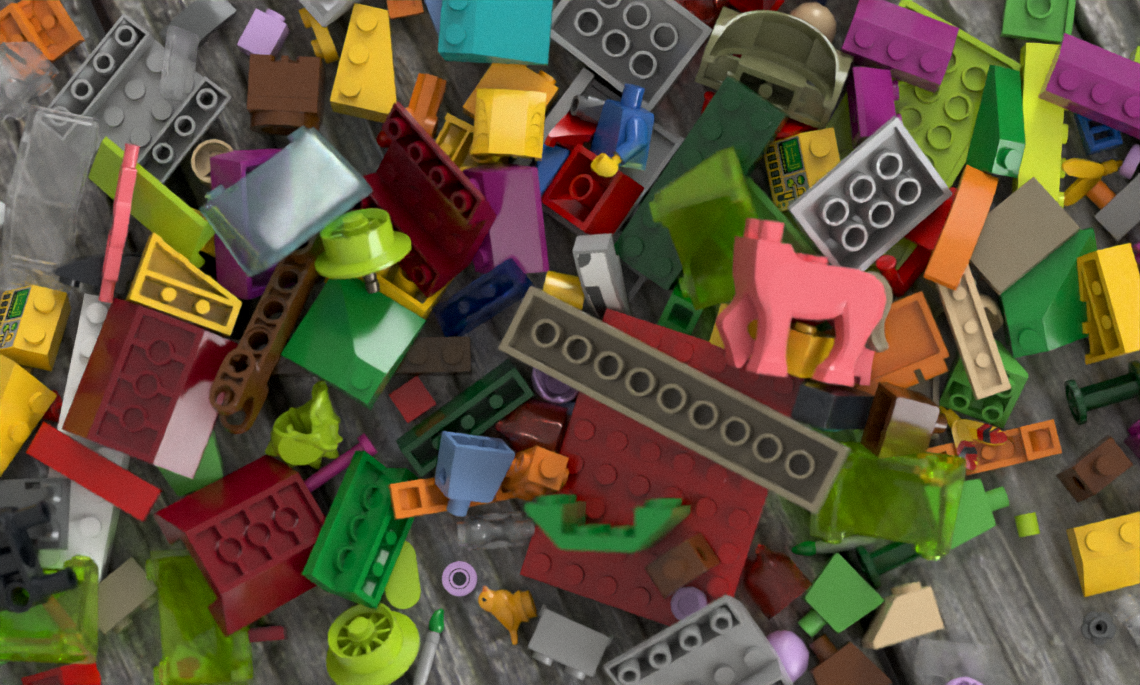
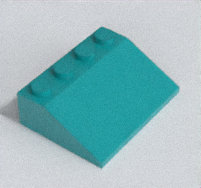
(496, 31)

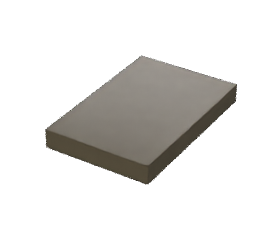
(1020, 235)

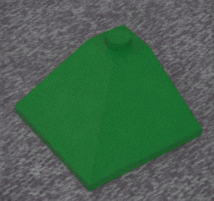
(1045, 304)
(353, 339)

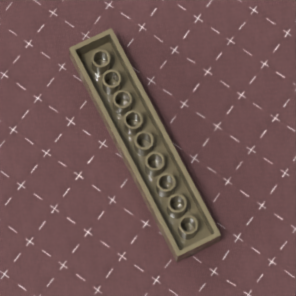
(675, 399)

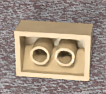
(903, 615)

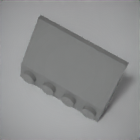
(631, 41)
(870, 199)

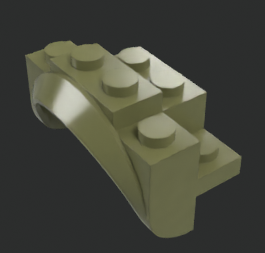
(777, 62)

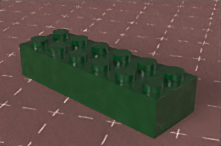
(731, 118)

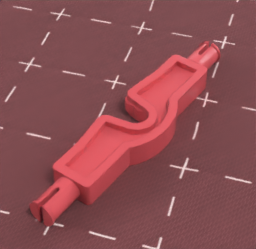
(121, 216)

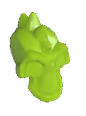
(307, 431)

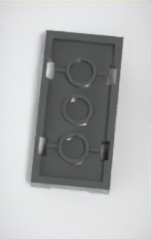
(56, 494)

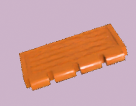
(913, 345)

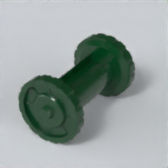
(1102, 393)
(884, 560)

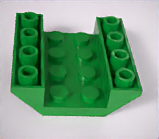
(564, 523)

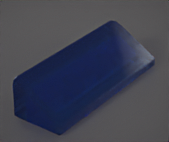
(482, 299)

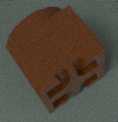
(285, 94)

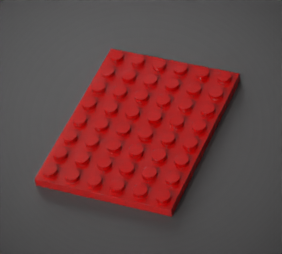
(623, 463)

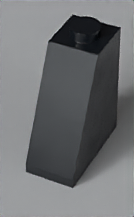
(832, 405)

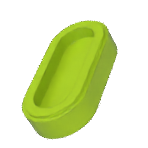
(404, 583)

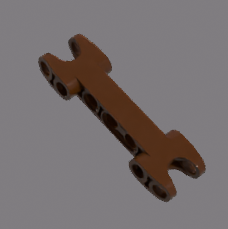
(247, 370)

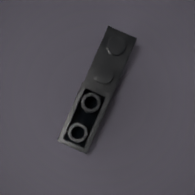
(89, 271)

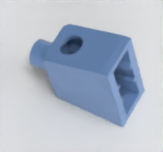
(471, 469)

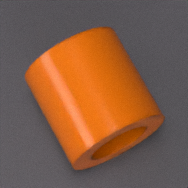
(1100, 194)

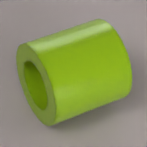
(1027, 524)

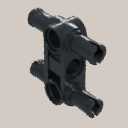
(20, 563)

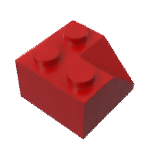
(590, 200)

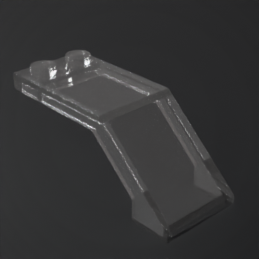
(45, 197)

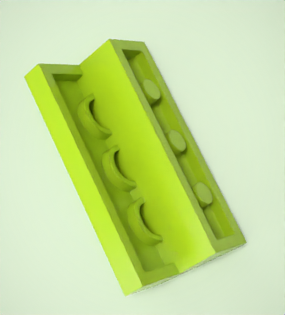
(154, 205)

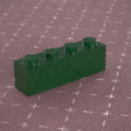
(467, 413)

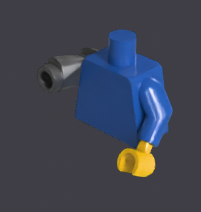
(621, 131)

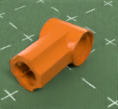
(426, 101)

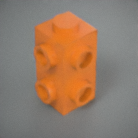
(536, 473)

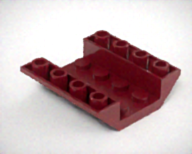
(428, 203)
(150, 388)
(248, 539)

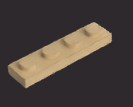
(974, 338)

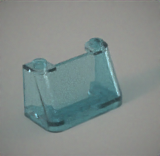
(284, 201)

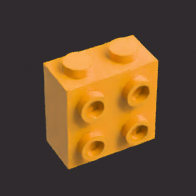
(513, 78)

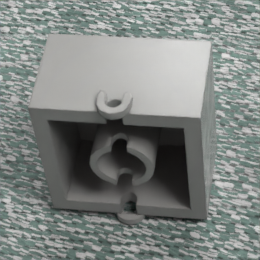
(568, 644)

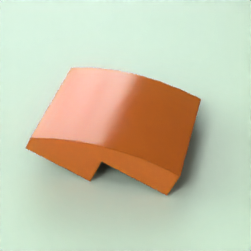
(42, 23)

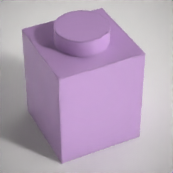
(264, 34)

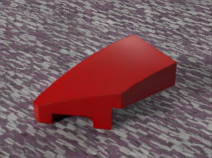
(571, 131)

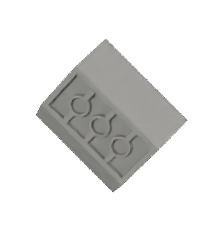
(122, 90)
(706, 648)

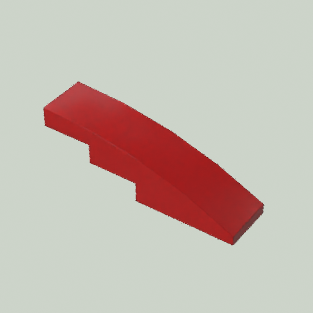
(94, 471)

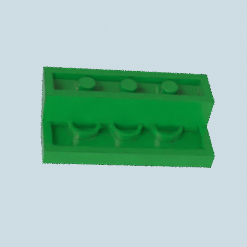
(360, 534)

